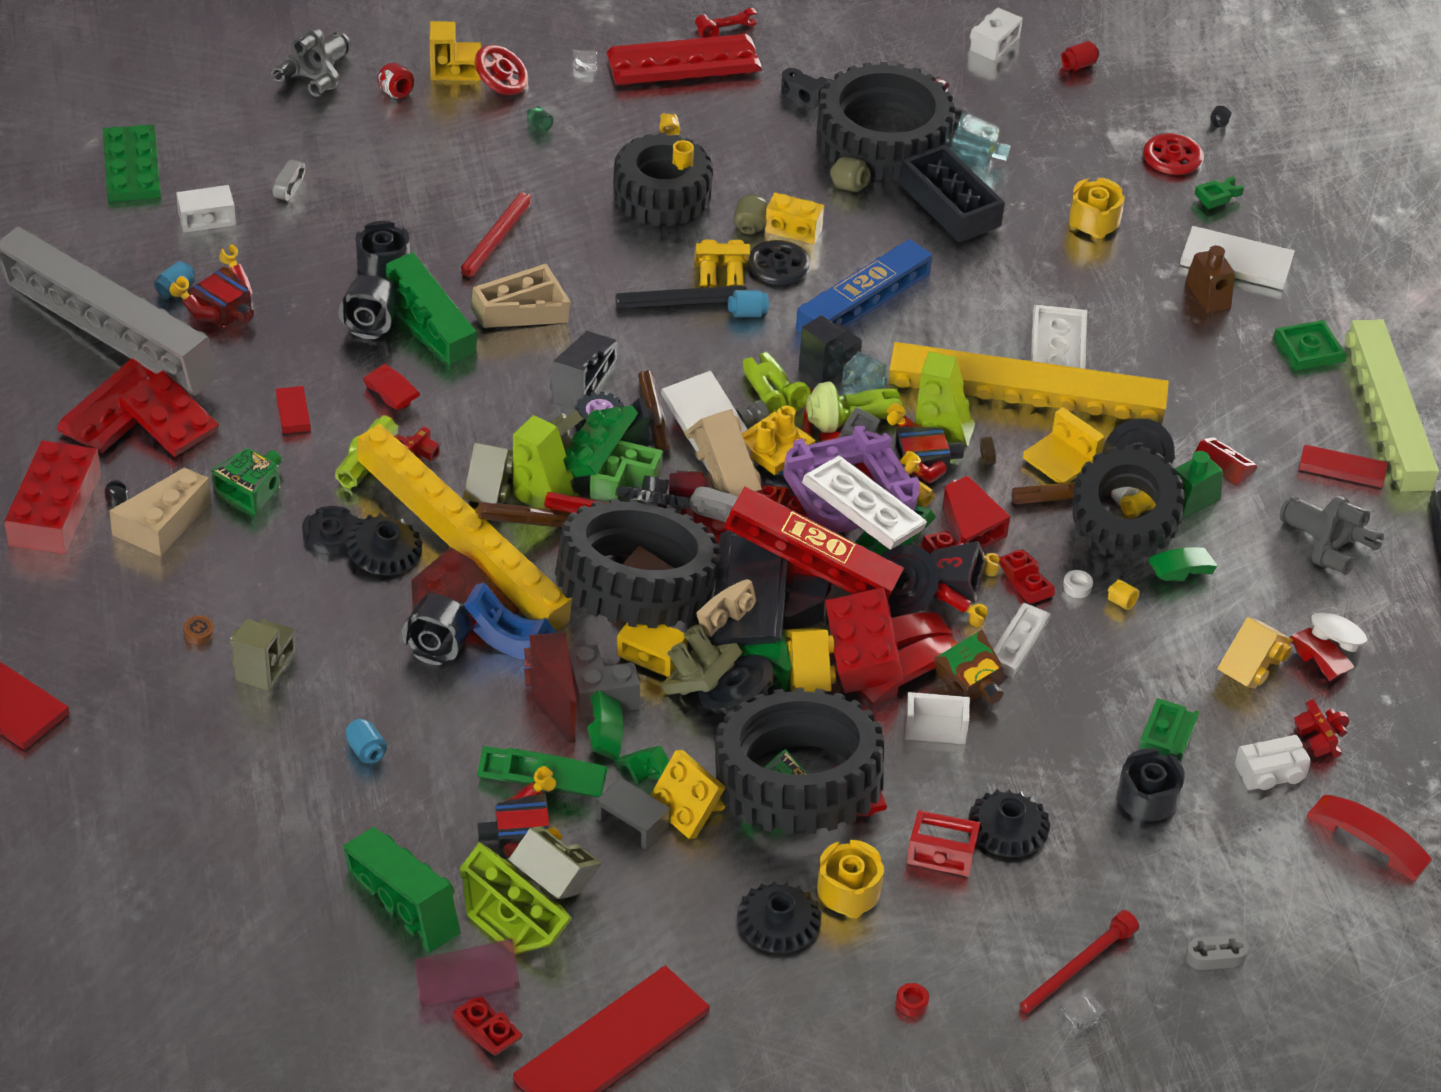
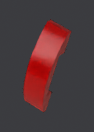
(917, 627)
(915, 661)
(1374, 829)

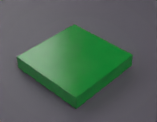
(1310, 345)

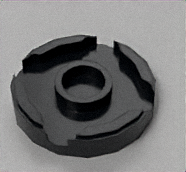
(328, 529)

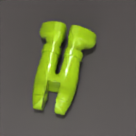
(772, 372)
(871, 401)

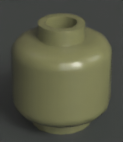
(850, 174)
(751, 214)

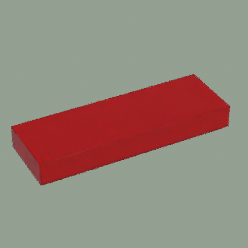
(1343, 465)

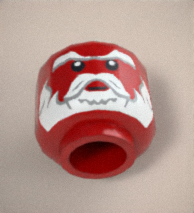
(395, 80)

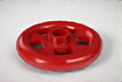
(502, 69)
(1173, 154)

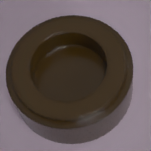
(987, 451)

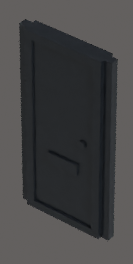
(768, 573)

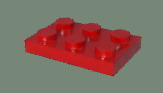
(168, 413)

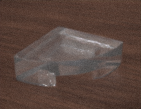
(586, 58)

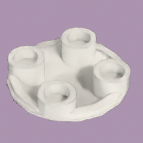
(1338, 629)

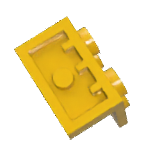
(1066, 448)

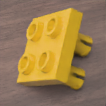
(712, 254)
(773, 438)
(688, 793)

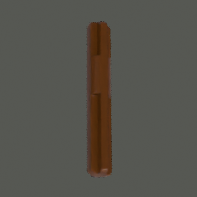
(659, 427)
(1044, 493)
(521, 514)

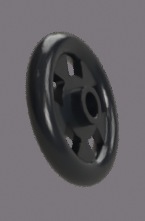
(779, 262)

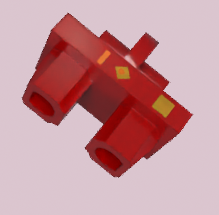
(421, 444)
(1326, 739)

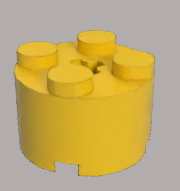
(1096, 207)
(850, 878)

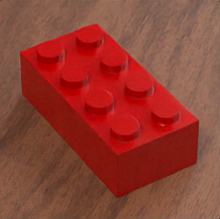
(52, 497)

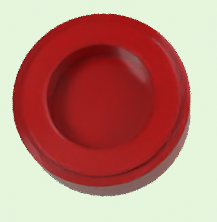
(912, 999)

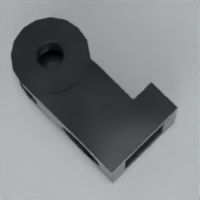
(802, 87)

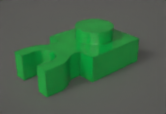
(1216, 193)

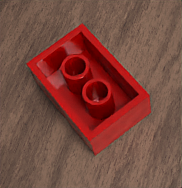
(864, 640)

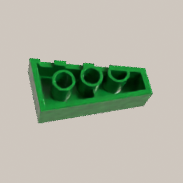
(431, 310)
(405, 886)

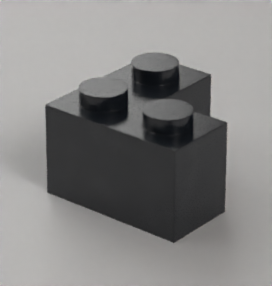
(826, 348)

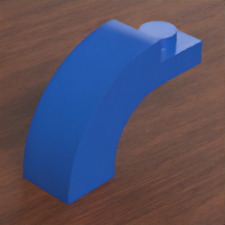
(500, 626)

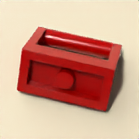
(939, 852)

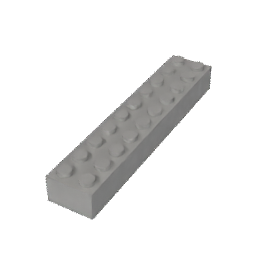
(107, 310)

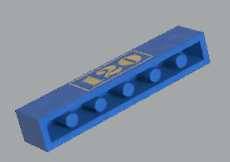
(869, 286)

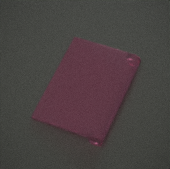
(467, 974)

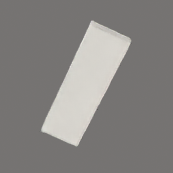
(1020, 637)

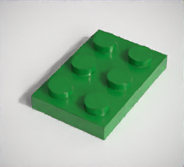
(597, 439)

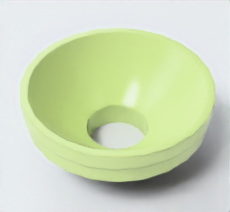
(823, 407)

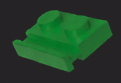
(1169, 729)

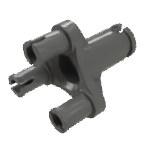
(314, 59)
(1331, 529)

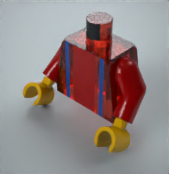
(220, 296)

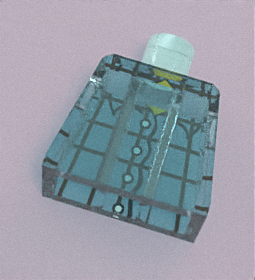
(977, 142)

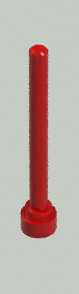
(1122, 926)

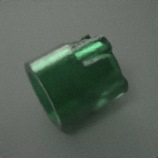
(540, 119)

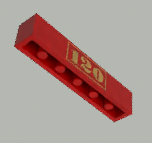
(810, 545)

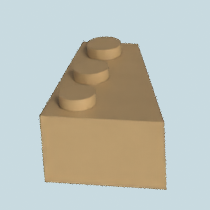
(521, 299)

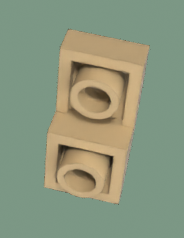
(730, 602)

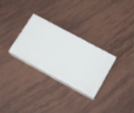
(1248, 258)
(1059, 336)
(697, 399)
(864, 502)

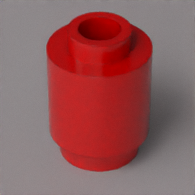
(1080, 56)

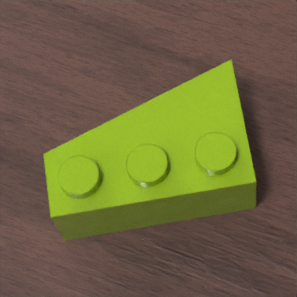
(942, 399)
(539, 463)

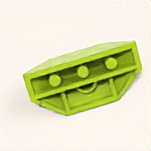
(508, 903)

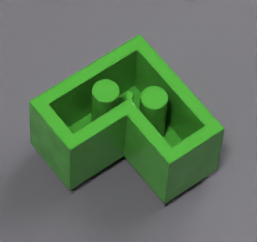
(627, 468)

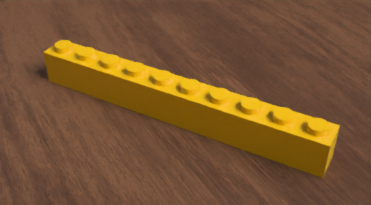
(1040, 383)
(461, 528)

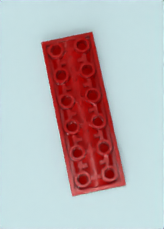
(683, 59)
(99, 417)

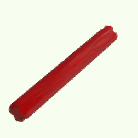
(495, 235)

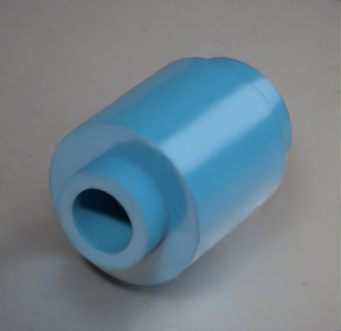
(170, 275)
(748, 303)
(365, 741)

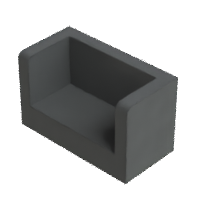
(635, 809)

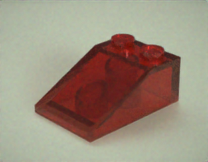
(455, 578)
(552, 680)

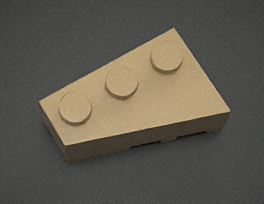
(725, 453)
(162, 511)

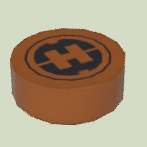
(198, 630)

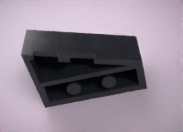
(582, 368)

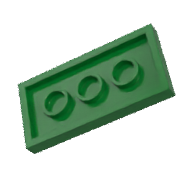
(131, 163)

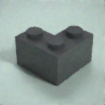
(590, 676)

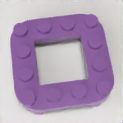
(856, 448)

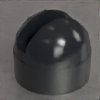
(1220, 116)
(116, 493)

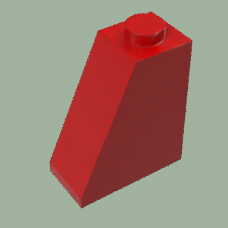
(973, 514)

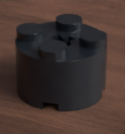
(379, 245)
(369, 306)
(437, 629)
(1150, 785)

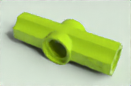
(351, 470)

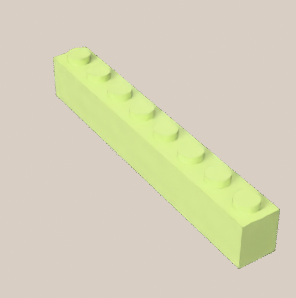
(1391, 406)

